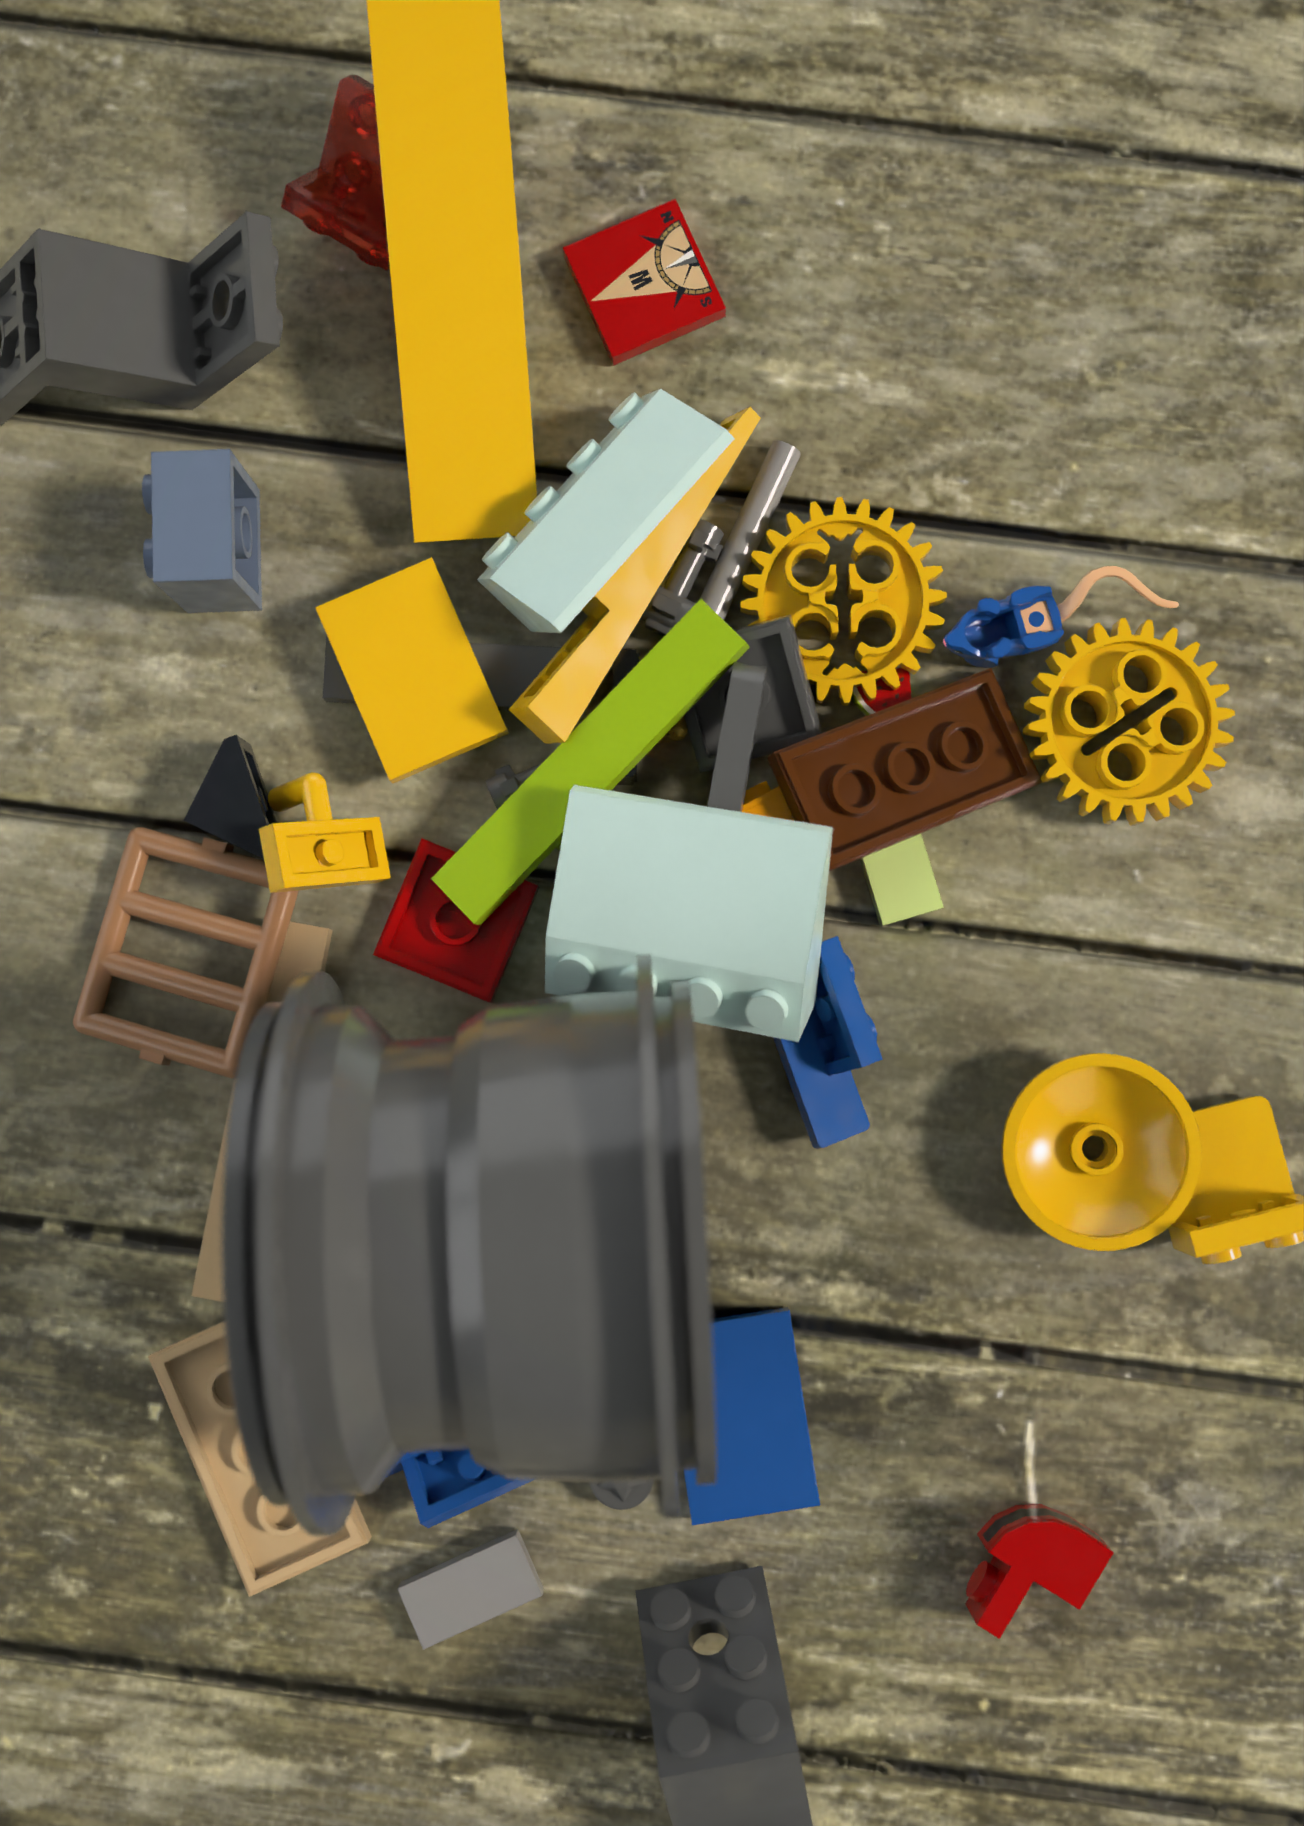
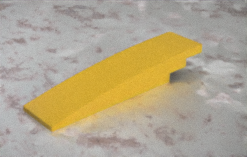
(454, 265)

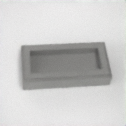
(470, 1589)

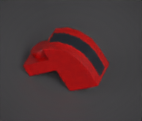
(1029, 1547)

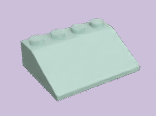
(704, 892)

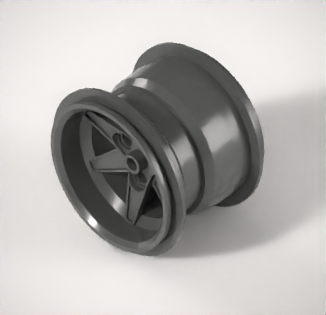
(468, 1245)

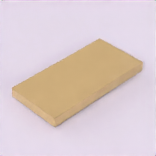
(260, 1536)

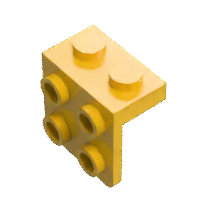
(1241, 1187)

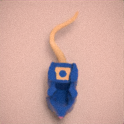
(1028, 619)

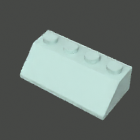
(601, 509)

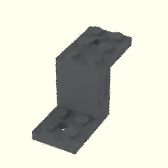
(136, 320)
(725, 1716)

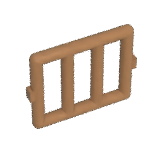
(109, 961)

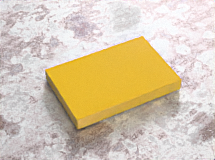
(411, 670)

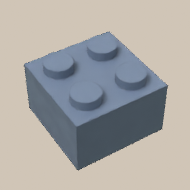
(203, 531)

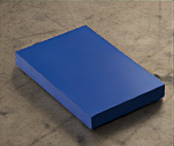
(759, 1423)

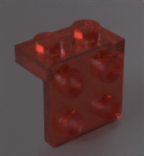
(346, 190)

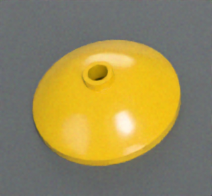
(1146, 1160)

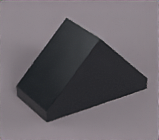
(233, 798)

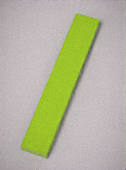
(593, 756)

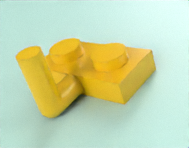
(321, 849)

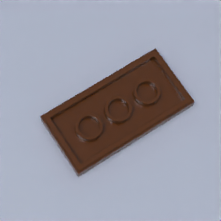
(907, 767)

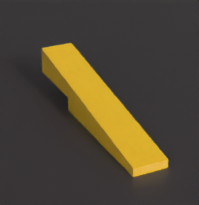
(573, 675)

